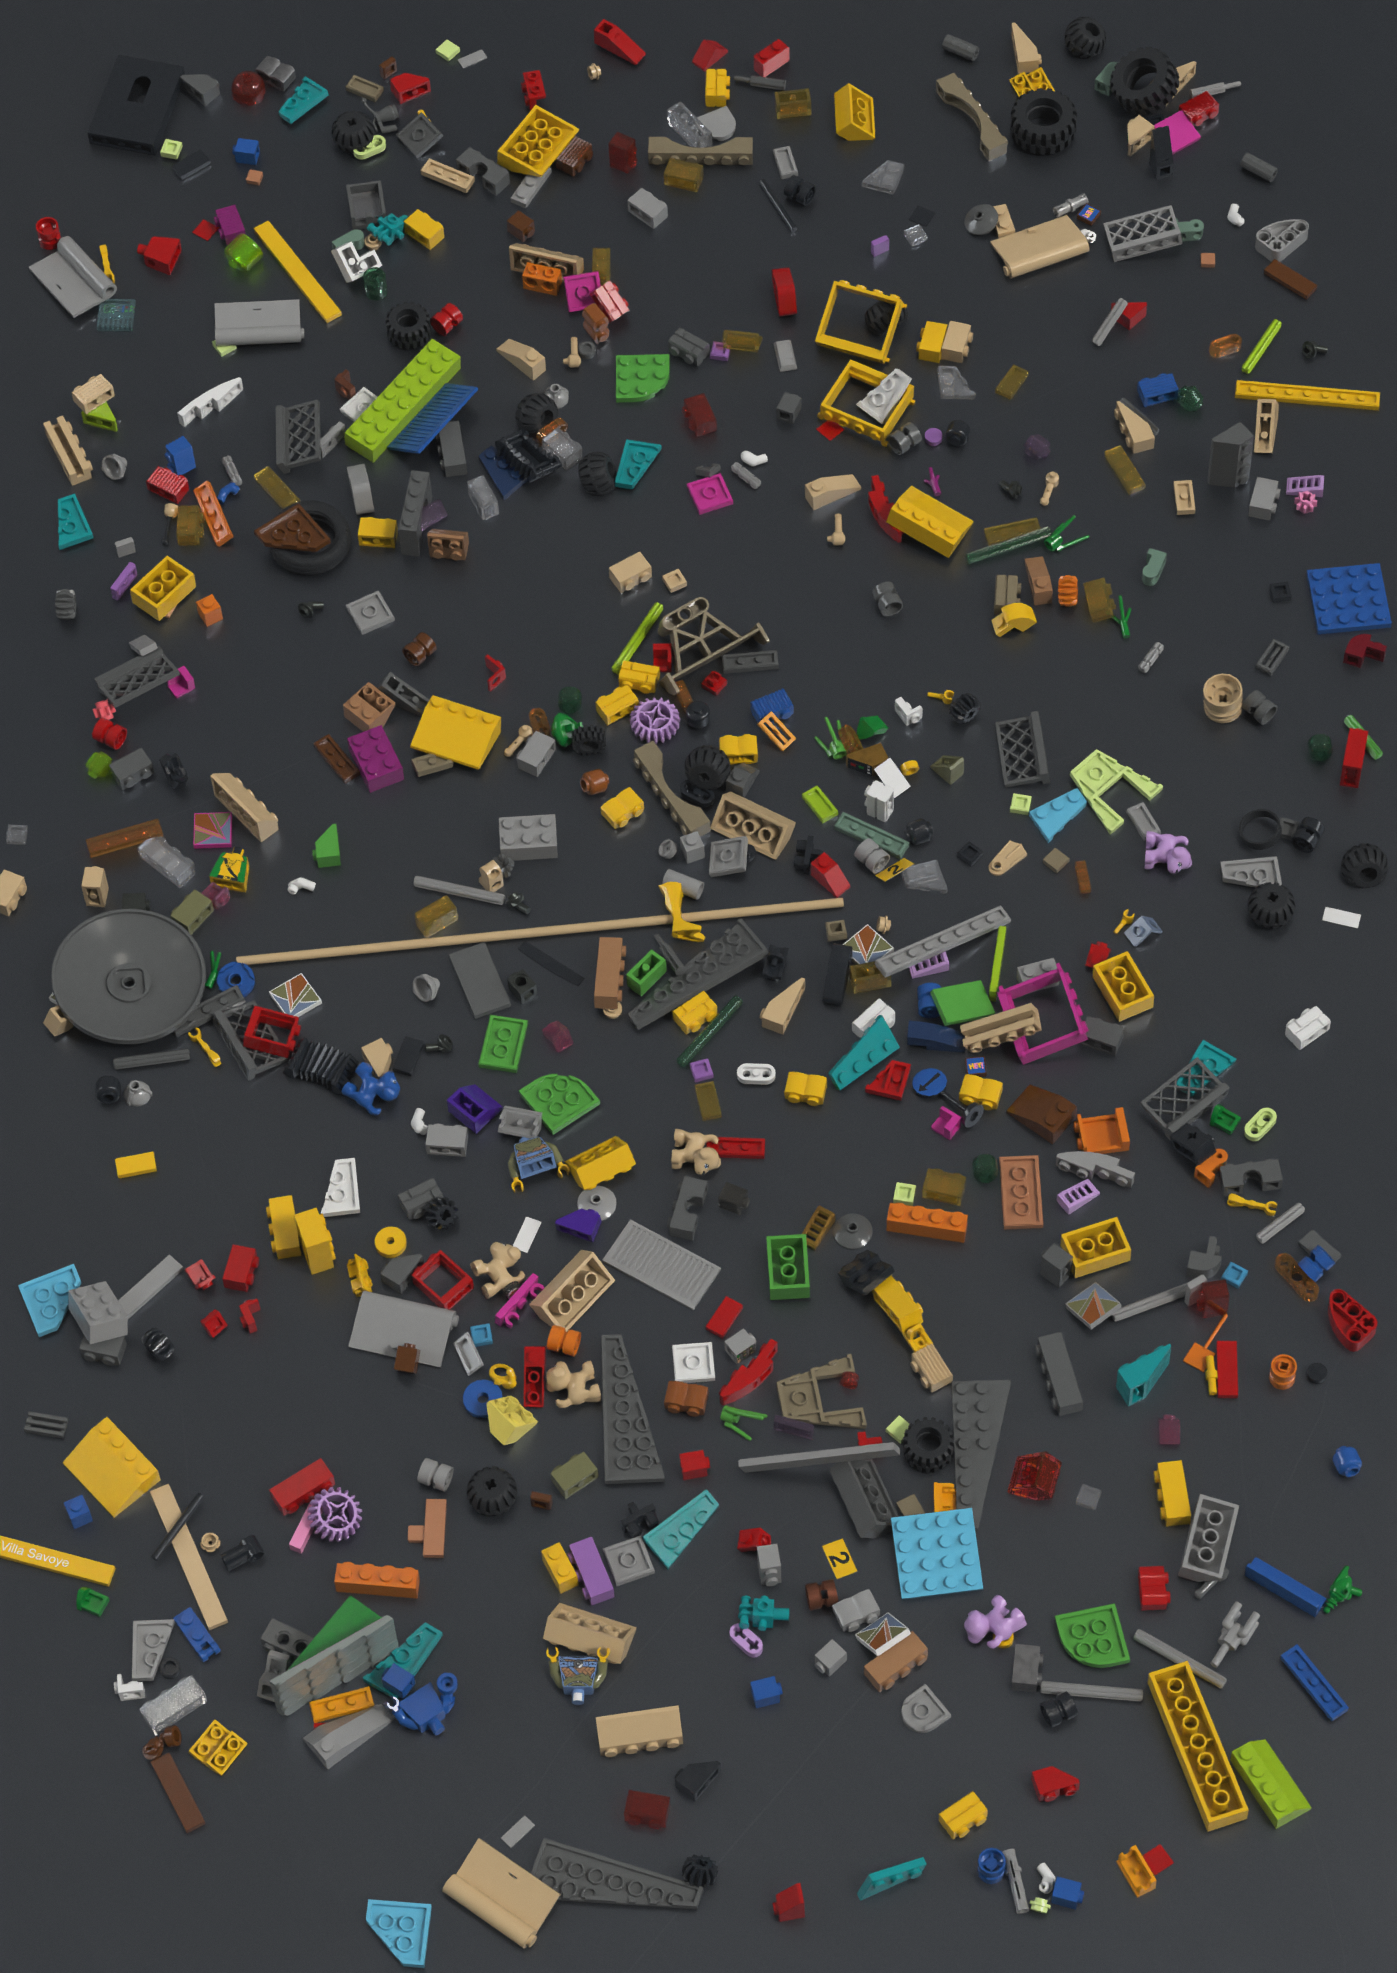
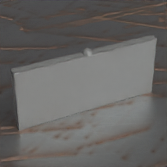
(472, 58)
(517, 1831)

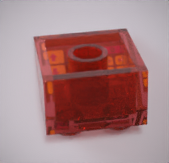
(1035, 1476)

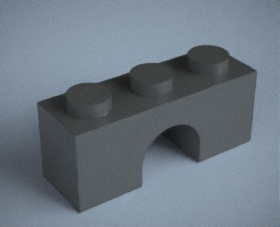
(494, 177)
(1265, 1172)
(691, 1193)

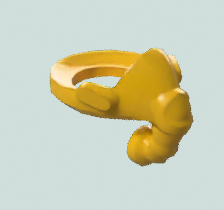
(508, 1381)

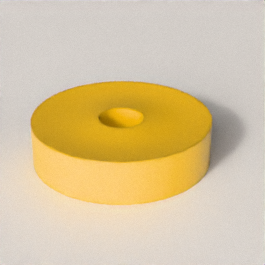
(390, 1234)

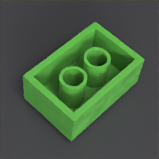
(788, 1267)

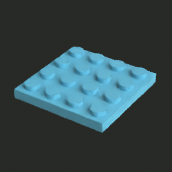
(936, 1553)

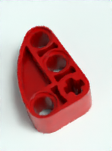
(784, 291)
(1347, 1326)

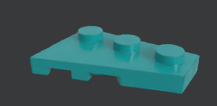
(634, 462)
(72, 523)
(1213, 1059)
(890, 1877)

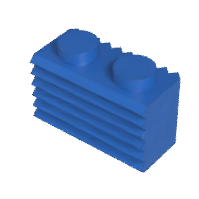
(1157, 389)
(180, 456)
(776, 702)

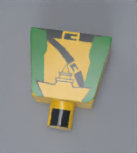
(231, 870)

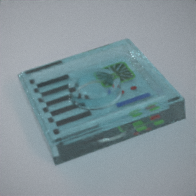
(116, 315)

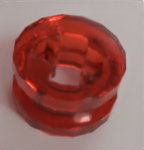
(849, 1380)

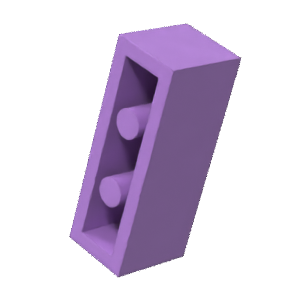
(590, 1571)

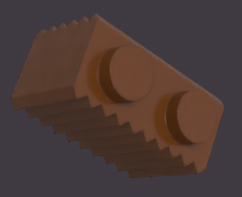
(574, 156)

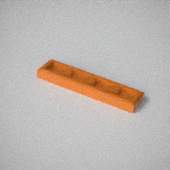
(213, 513)

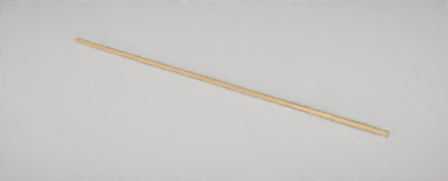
(538, 931)

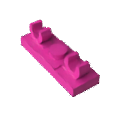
(518, 1301)

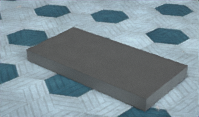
(479, 980)

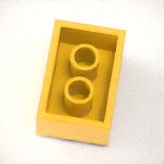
(163, 588)
(1123, 986)
(315, 1240)
(1096, 1247)

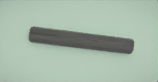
(151, 1058)

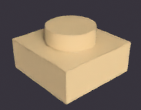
(674, 580)

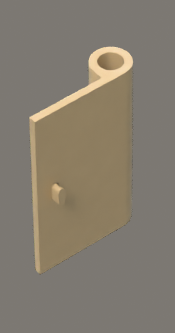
(1040, 246)
(495, 1896)

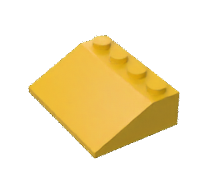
(536, 143)
(929, 521)
(456, 732)
(111, 1467)

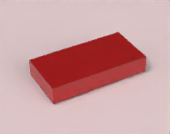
(724, 1317)

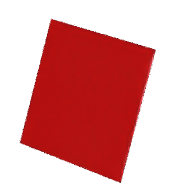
(205, 230)
(830, 429)
(1157, 1859)

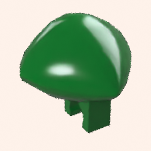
(562, 729)

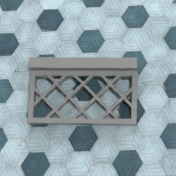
(1145, 243)

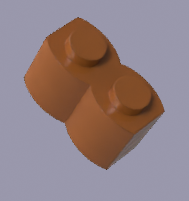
(595, 323)
(686, 1398)

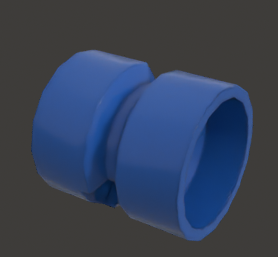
(926, 1004)
(1316, 1263)
(991, 1865)

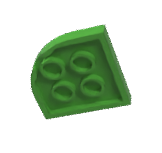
(641, 376)
(559, 1099)
(1093, 1636)

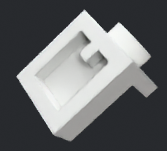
(906, 713)
(129, 1691)

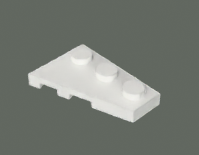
(884, 398)
(343, 1190)

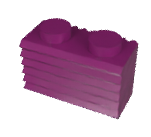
(229, 223)

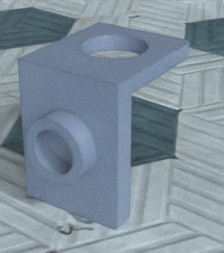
(1141, 929)

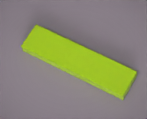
(997, 963)

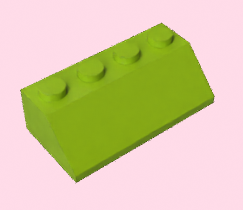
(1269, 1782)

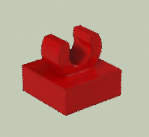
(714, 683)
(213, 1323)

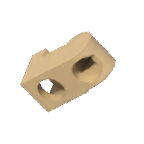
(490, 875)

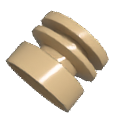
(1223, 698)

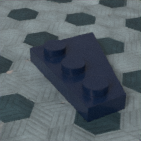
(503, 477)

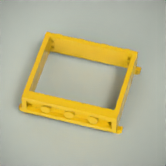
(853, 348)
(873, 378)

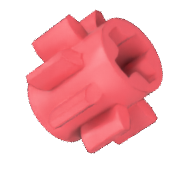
(104, 710)

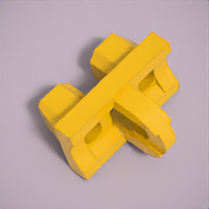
(920, 1342)

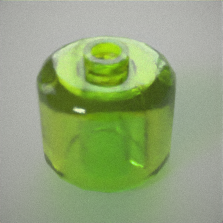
(243, 253)

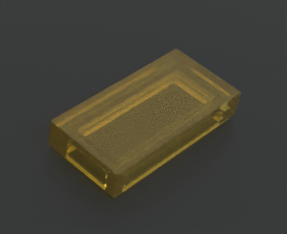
(1012, 382)
(708, 1101)

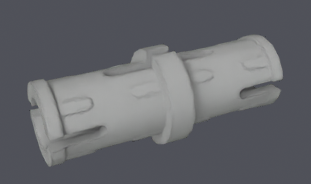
(1070, 205)

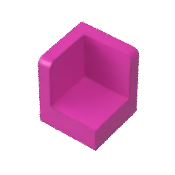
(182, 683)
(947, 1123)

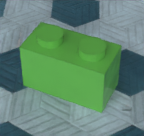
(646, 973)

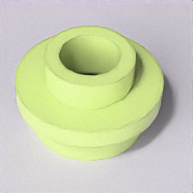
(1039, 1905)

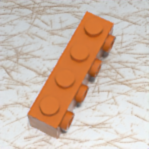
(927, 1222)
(377, 1580)

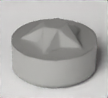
(667, 849)

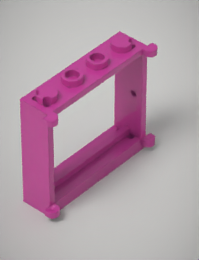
(1006, 999)

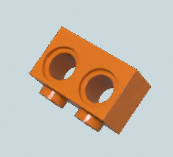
(542, 278)

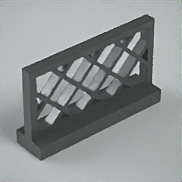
(284, 437)
(128, 673)
(1038, 750)
(235, 1045)
(1194, 1111)

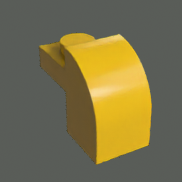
(1014, 616)

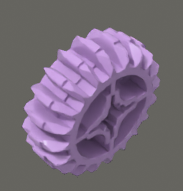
(650, 713)
(340, 1520)

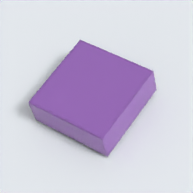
(879, 245)
(719, 352)
(701, 1070)

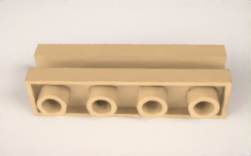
(67, 450)
(1001, 1028)

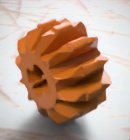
(1068, 590)

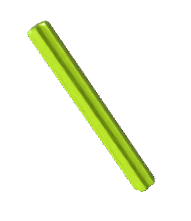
(638, 637)

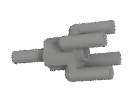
(1234, 1633)

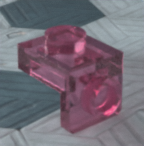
(218, 895)
(558, 1035)
(1169, 1429)

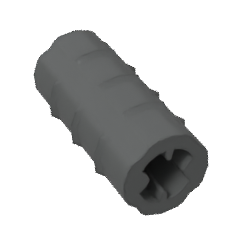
(960, 47)
(1259, 167)

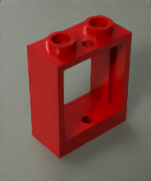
(1353, 758)
(276, 1019)
(456, 1293)

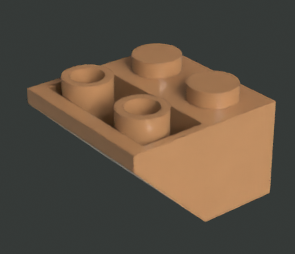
(448, 544)
(368, 708)

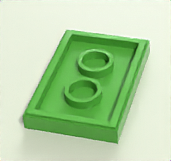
(962, 1002)
(503, 1043)

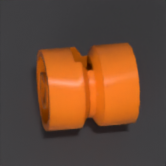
(562, 1340)
(1283, 1372)

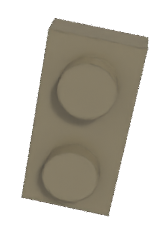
(429, 764)

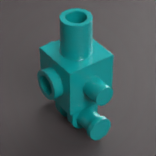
(389, 228)
(760, 1612)

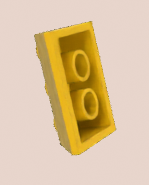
(854, 114)
(601, 1163)

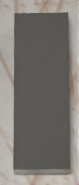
(750, 661)

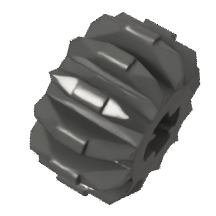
(65, 604)

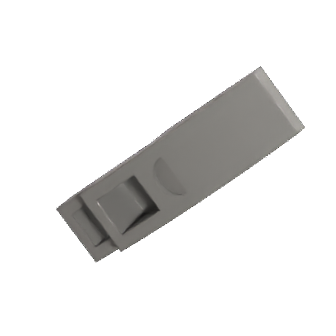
(1090, 1163)

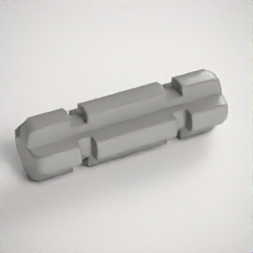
(231, 470)
(746, 475)
(1150, 657)

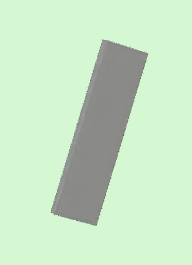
(150, 1285)

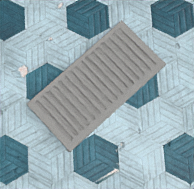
(661, 1264)

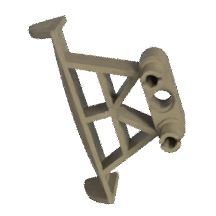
(697, 609)

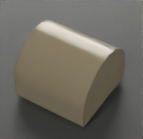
(836, 930)

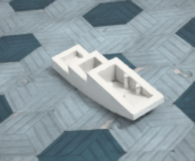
(215, 398)

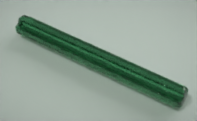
(1008, 545)
(709, 1031)

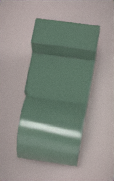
(1102, 81)
(1190, 230)
(355, 236)
(1156, 562)

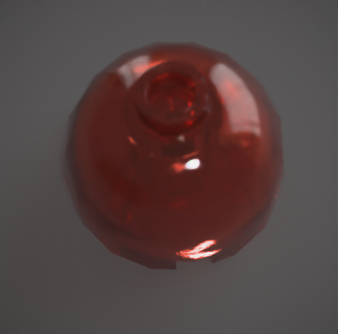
(248, 88)

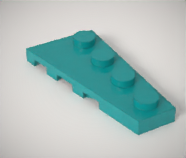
(870, 1049)
(408, 1656)

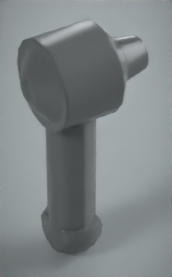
(1199, 1593)

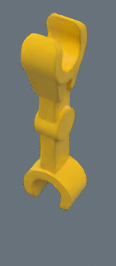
(106, 264)
(214, 1057)
(1237, 1201)

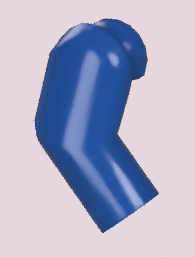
(222, 495)

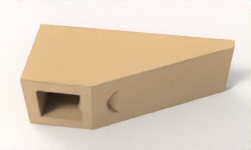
(1137, 431)

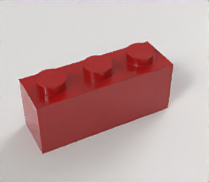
(302, 1487)

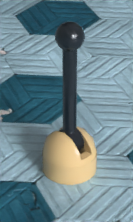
(170, 512)

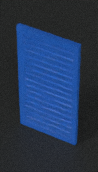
(432, 418)

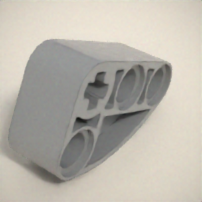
(1281, 238)
(360, 489)

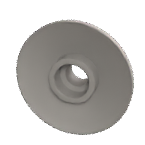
(604, 1207)

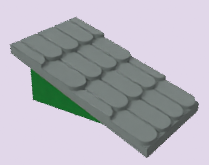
(339, 1652)

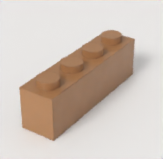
(609, 973)

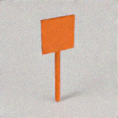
(1197, 1354)

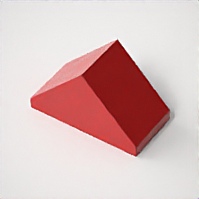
(708, 54)
(1132, 314)

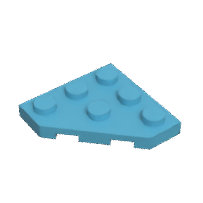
(48, 1298)
(401, 1928)

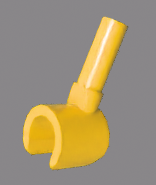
(948, 693)
(1125, 920)

